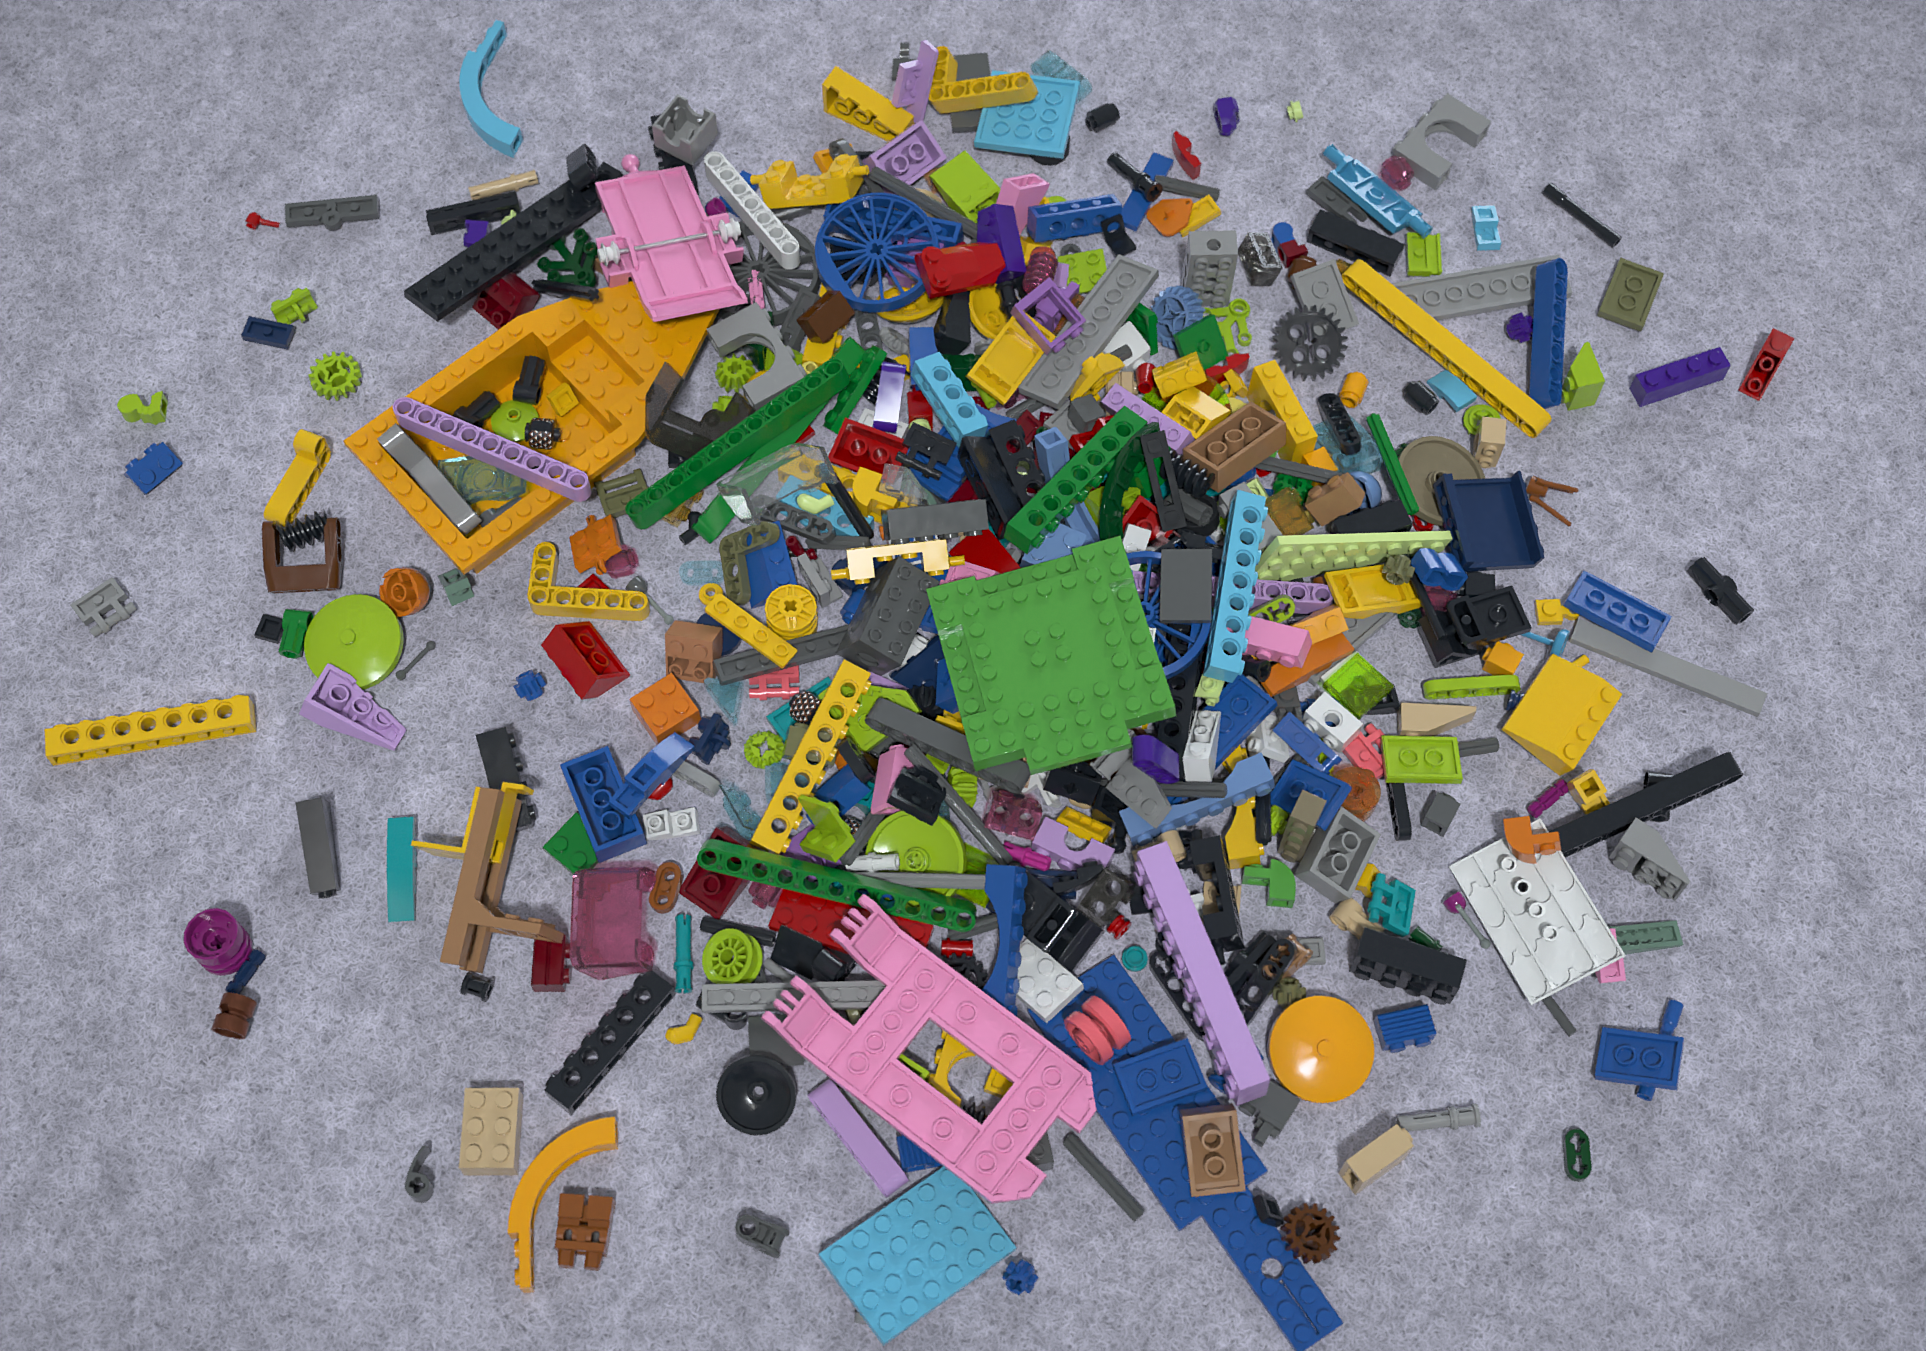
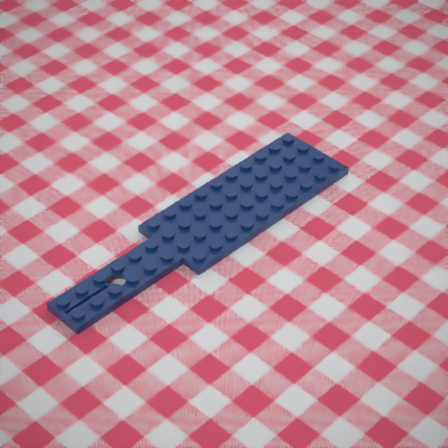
(1157, 1152)

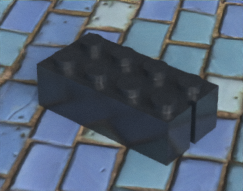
(1407, 966)

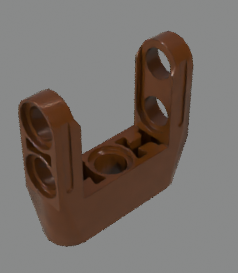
(302, 577)

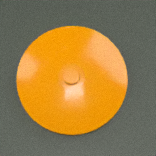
(1320, 1049)

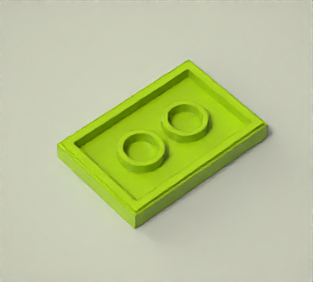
(1421, 759)

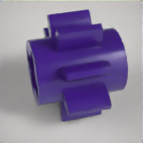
(1520, 327)

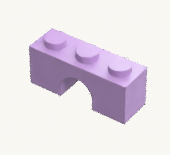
(1050, 842)

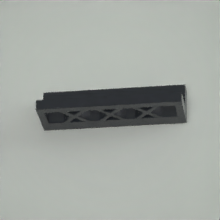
(484, 209)

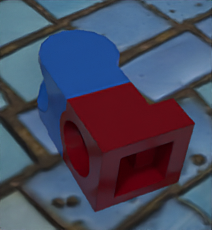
(1286, 245)

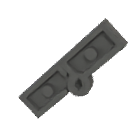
(331, 211)

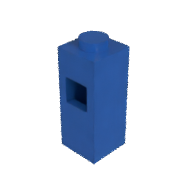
(842, 790)

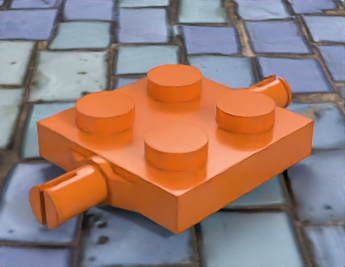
(595, 544)

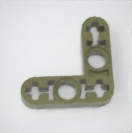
(738, 553)

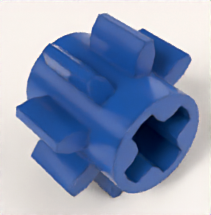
(529, 685)
(1020, 1277)

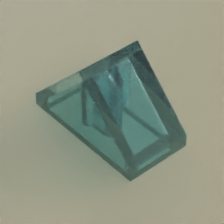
(727, 697)

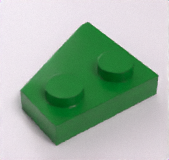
(1146, 324)

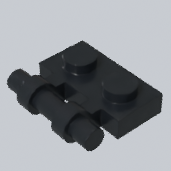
(929, 444)

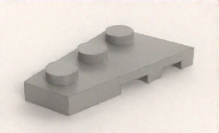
(1140, 793)

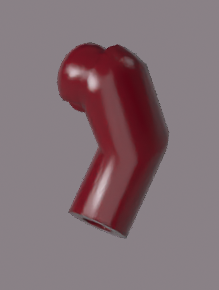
(797, 549)

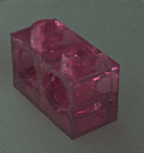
(1009, 821)

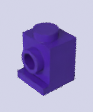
(475, 231)

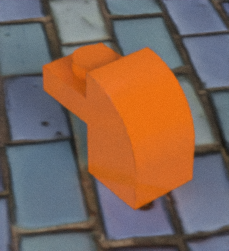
(1525, 844)

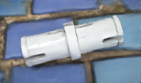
(874, 862)

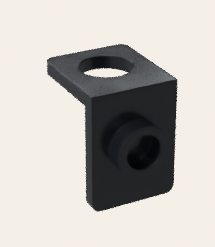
(1117, 241)

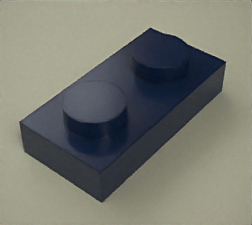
(268, 332)

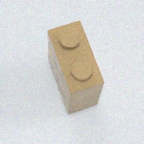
(1376, 1159)

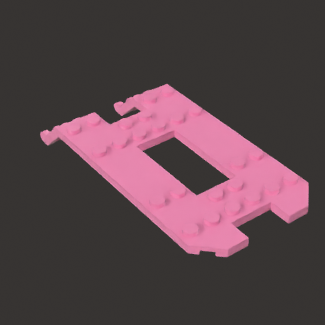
(867, 1055)

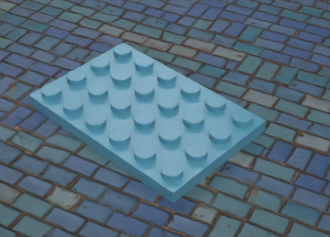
(916, 1253)

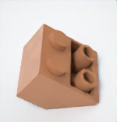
(691, 650)

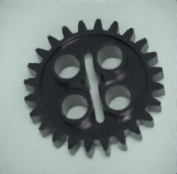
(1330, 341)

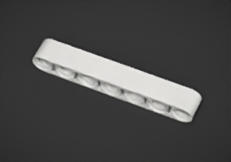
(752, 210)

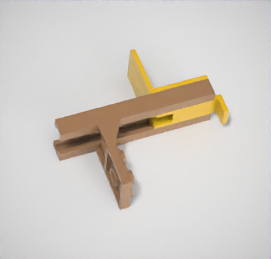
(481, 879)

